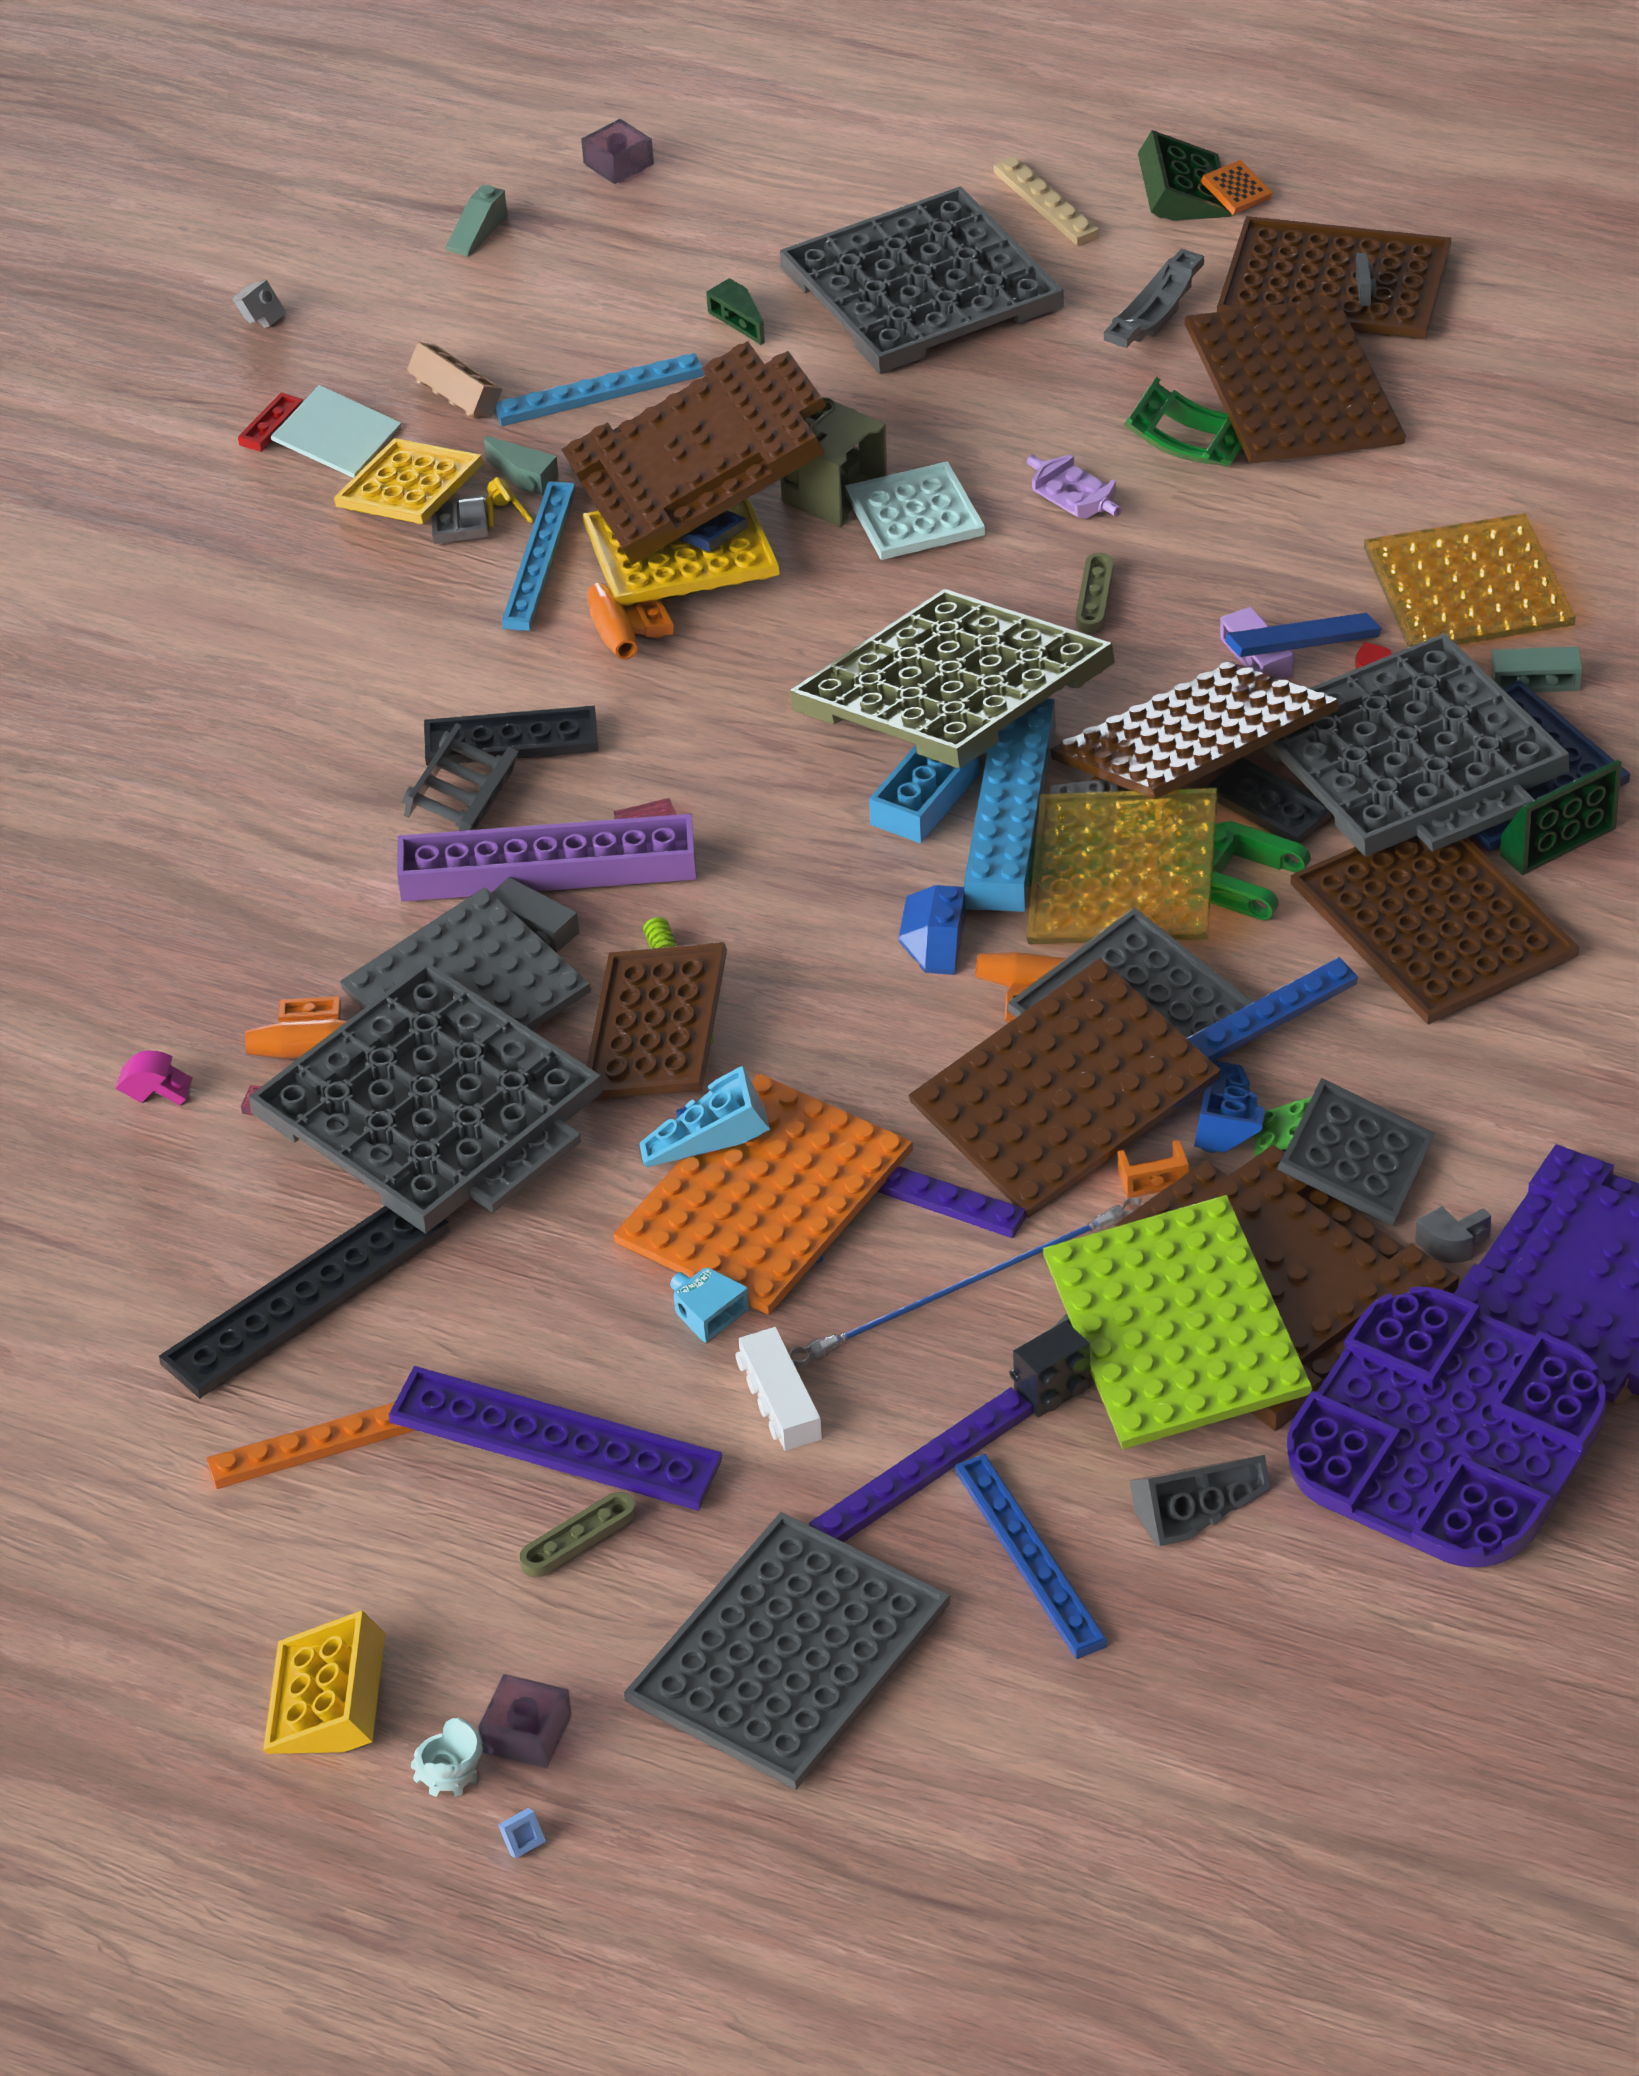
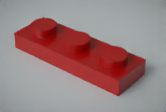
(259, 432)

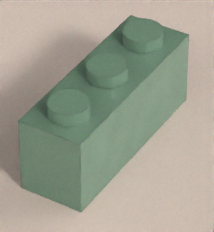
(1538, 668)

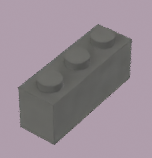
(544, 916)

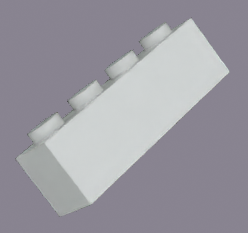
(779, 1389)

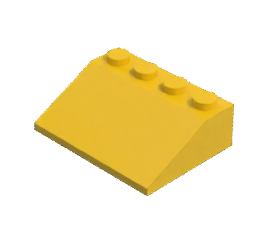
(326, 1688)

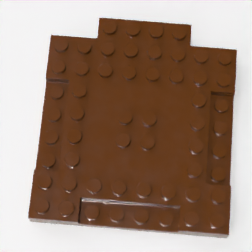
(699, 449)
(1313, 1254)

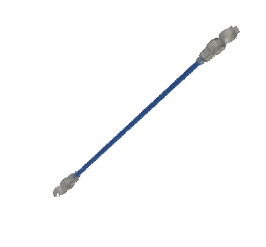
(822, 1346)

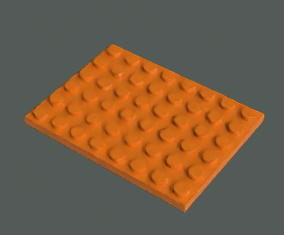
(769, 1203)

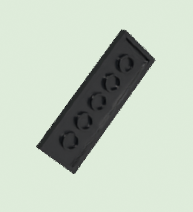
(528, 732)

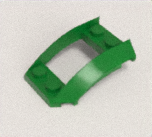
(1160, 401)

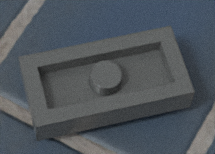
(1364, 277)

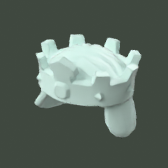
(449, 1758)

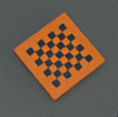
(1236, 187)

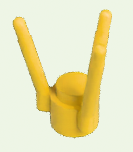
(501, 495)

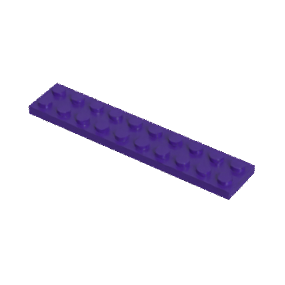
(556, 1438)

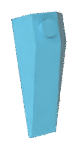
(719, 1120)

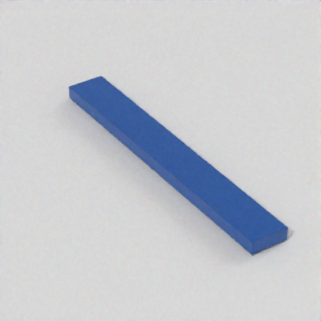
(1031, 1556)

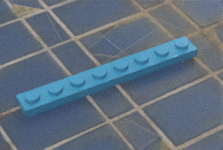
(598, 389)
(538, 556)

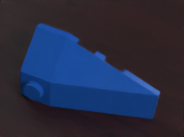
(1228, 1111)

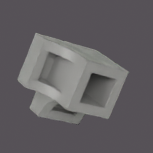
(259, 303)

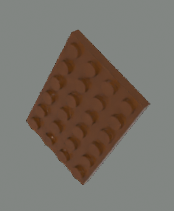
(656, 1019)

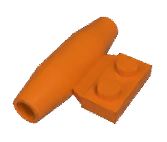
(620, 623)
(1013, 971)
(300, 1027)

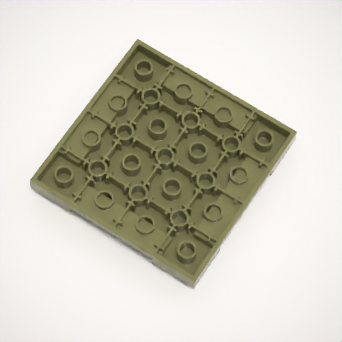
(952, 675)

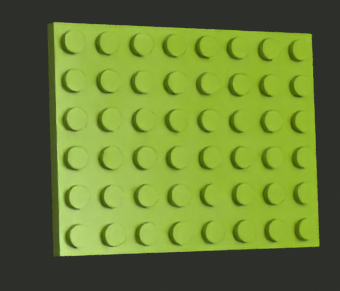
(1176, 1322)

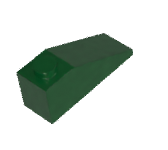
(736, 308)

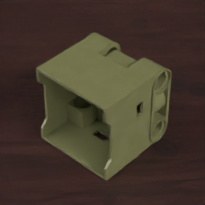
(822, 482)

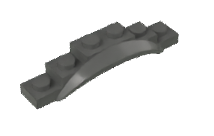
(1156, 301)

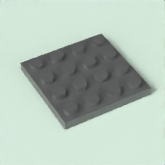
(1356, 1151)

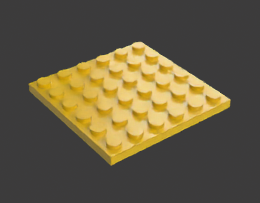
(680, 565)

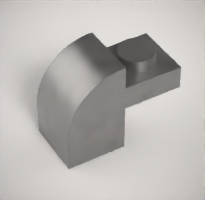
(1452, 1239)

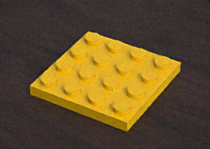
(408, 481)

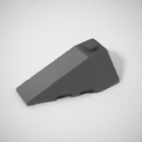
(1187, 1500)

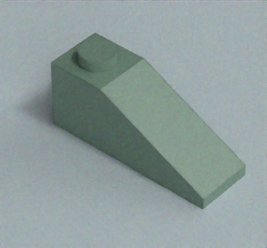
(480, 217)
(522, 465)

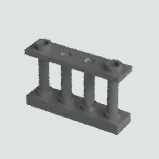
(478, 803)

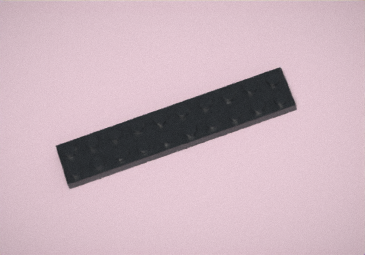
(295, 1300)

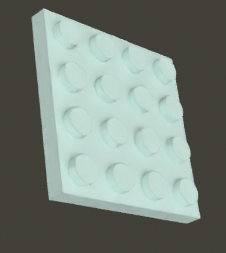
(914, 510)

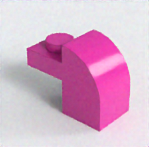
(152, 1072)

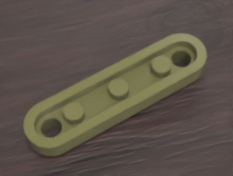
(1094, 592)
(577, 1534)

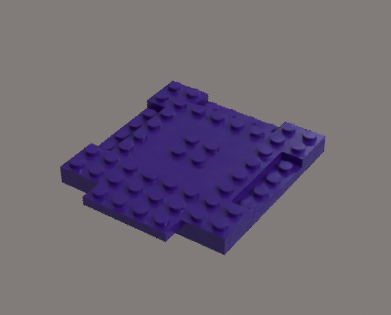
(1570, 1265)

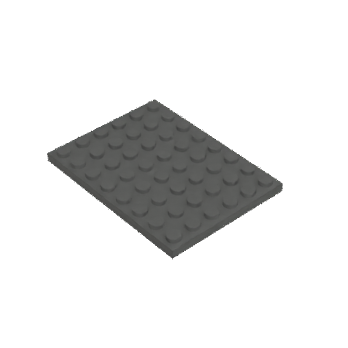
(787, 1649)

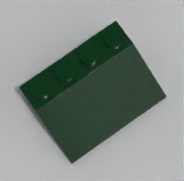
(1174, 176)
(1563, 820)

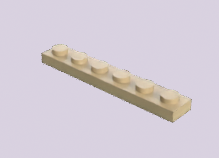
(1046, 201)

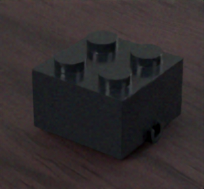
(1052, 1368)

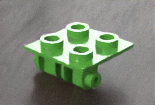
(1280, 1126)

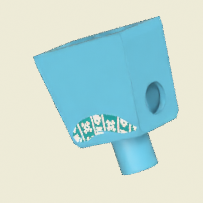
(708, 1301)

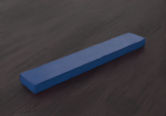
(1303, 634)

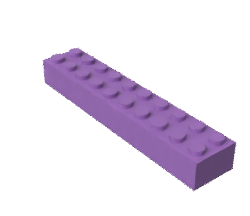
(547, 856)

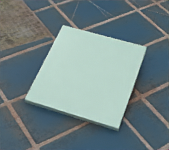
(336, 431)

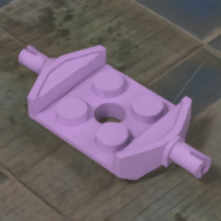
(1073, 487)

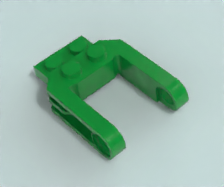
(1256, 846)

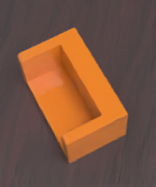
(1152, 1175)

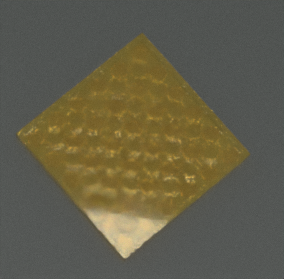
(1469, 581)
(1119, 853)

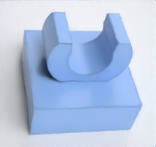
(522, 1833)

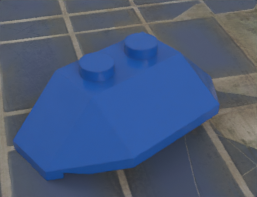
(934, 927)

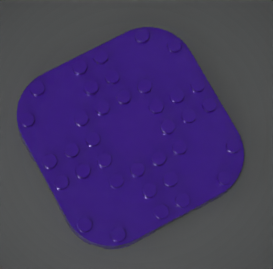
(1447, 1427)

